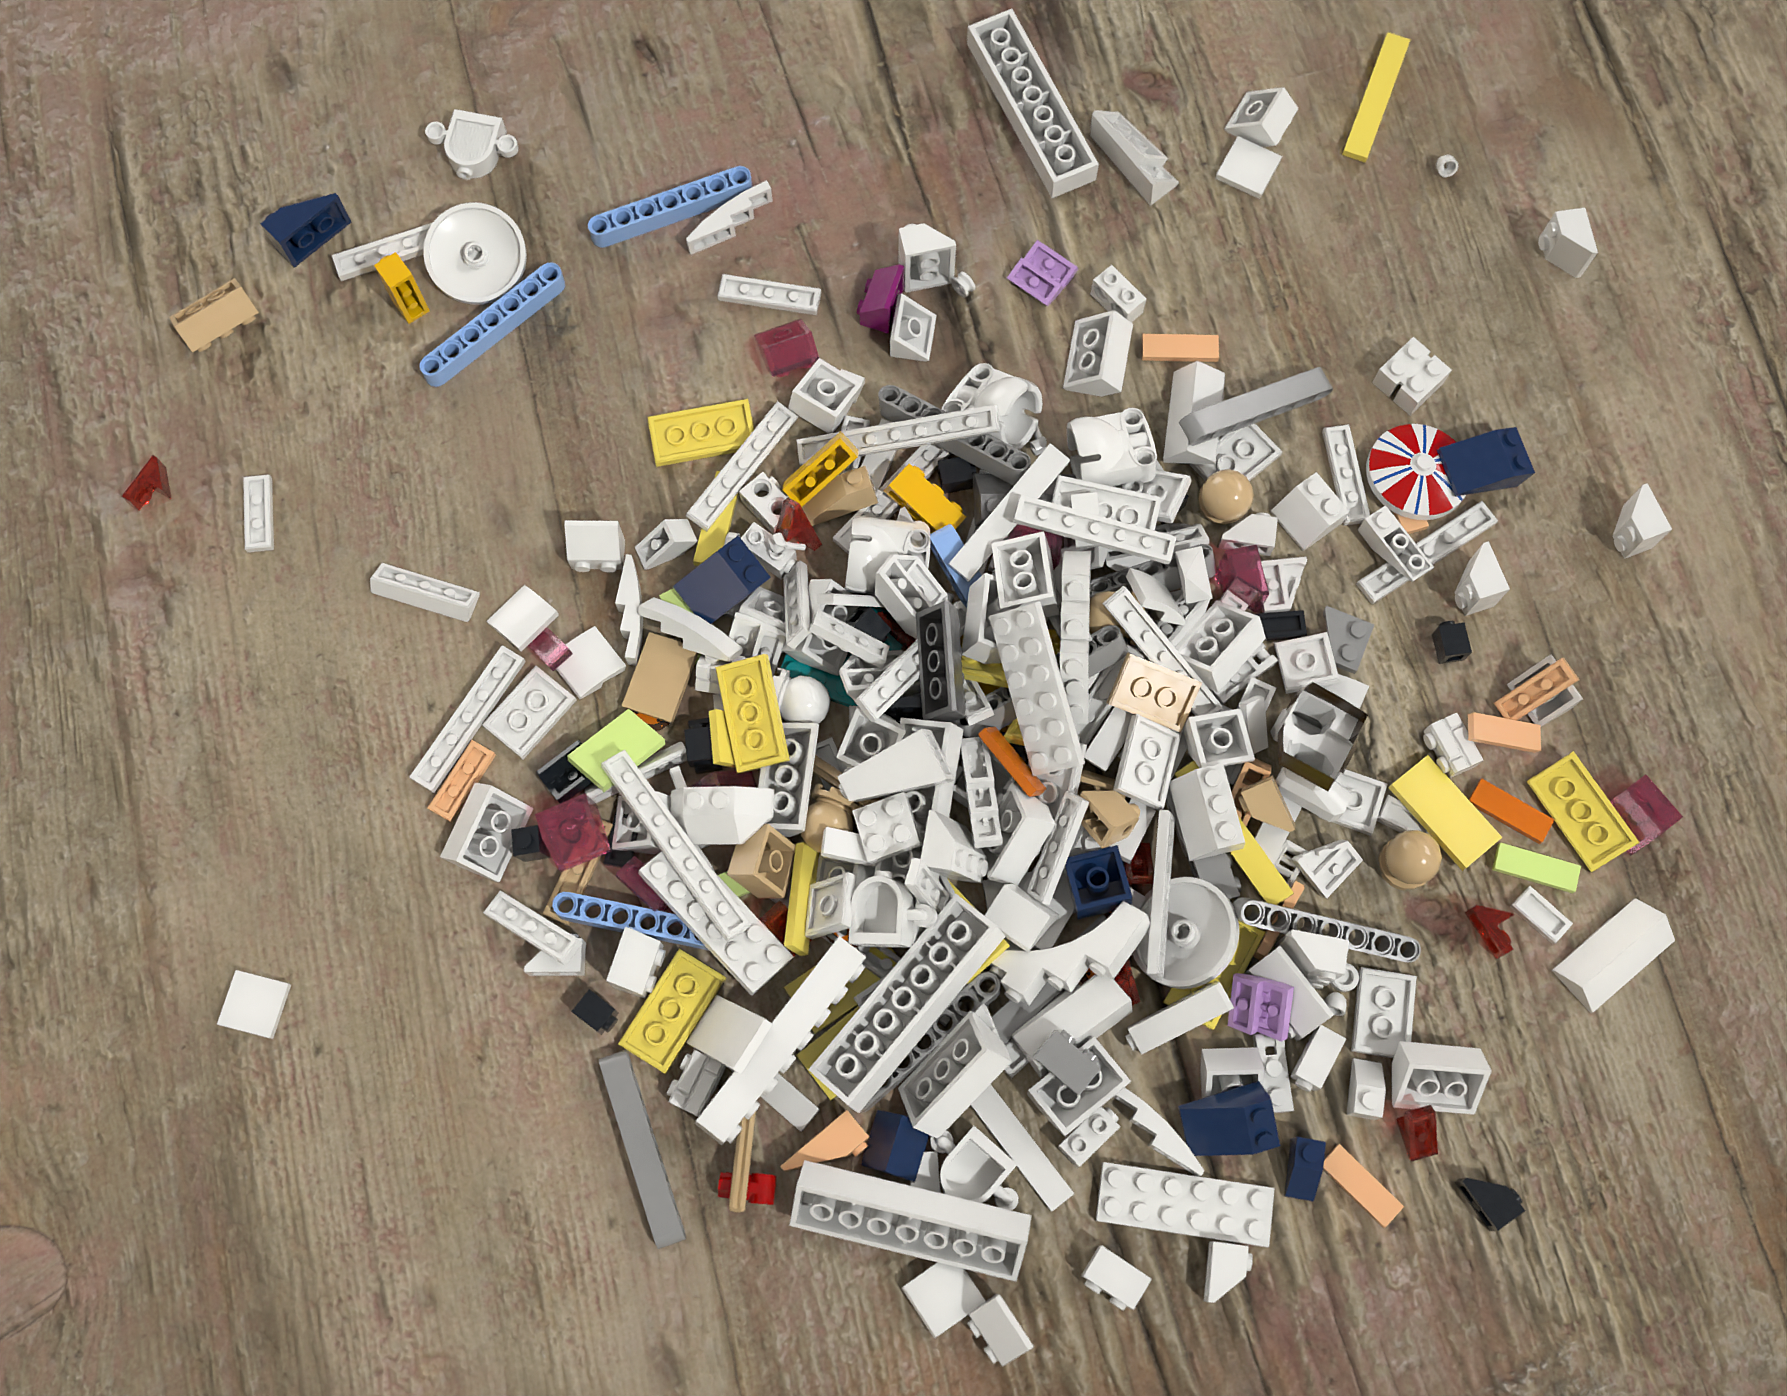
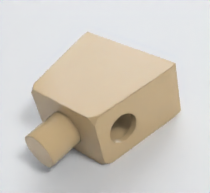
(1108, 816)

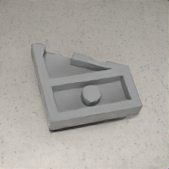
(1347, 638)

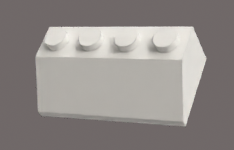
(792, 779)
(953, 1075)

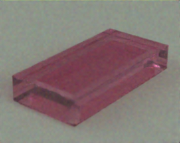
(550, 649)

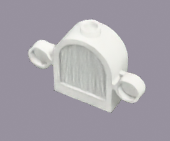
(473, 142)
(885, 913)
(975, 1169)

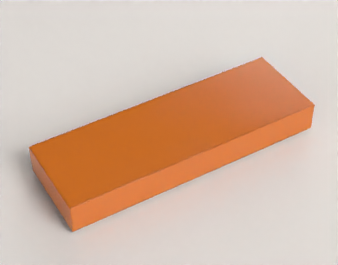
(1012, 761)
(1511, 811)

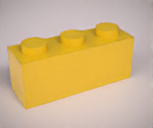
(401, 287)
(820, 469)
(924, 500)

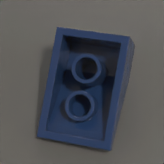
(305, 226)
(1486, 462)
(722, 581)
(1230, 1122)

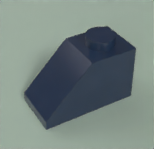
(1304, 1168)

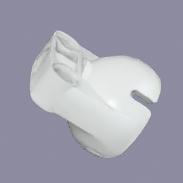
(1012, 396)
(1112, 448)
(874, 542)

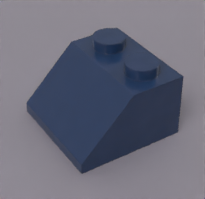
(1097, 882)

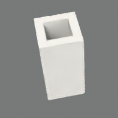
(780, 563)
(1317, 1059)
(1089, 1136)

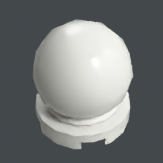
(801, 698)

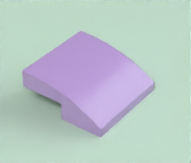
(1042, 273)
(1260, 1006)

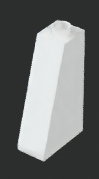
(900, 768)
(1179, 1017)

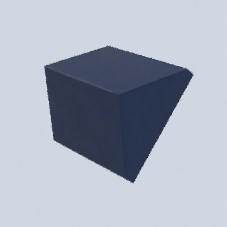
(895, 1146)

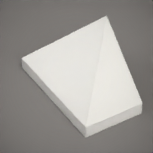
(1193, 575)

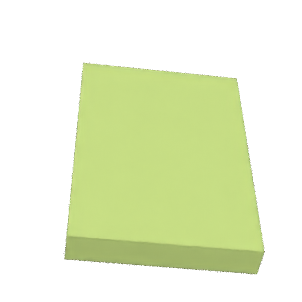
(623, 733)

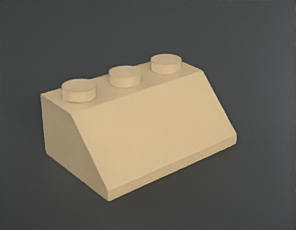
(214, 316)

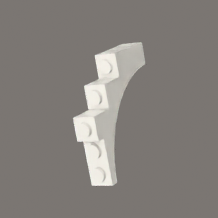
(1075, 632)
(1063, 966)

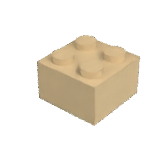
(763, 863)

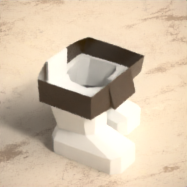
(1317, 749)

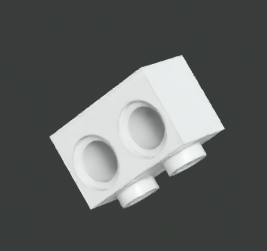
(1117, 294)
(764, 506)

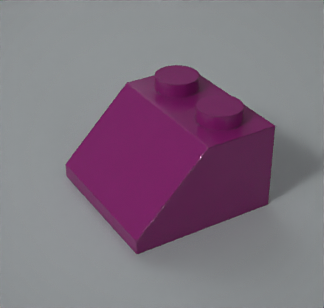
(881, 298)

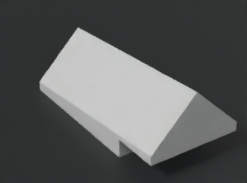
(1132, 155)
(1192, 389)
(1615, 953)
(1082, 1014)

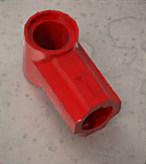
(759, 1190)

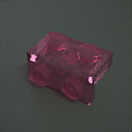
(629, 877)

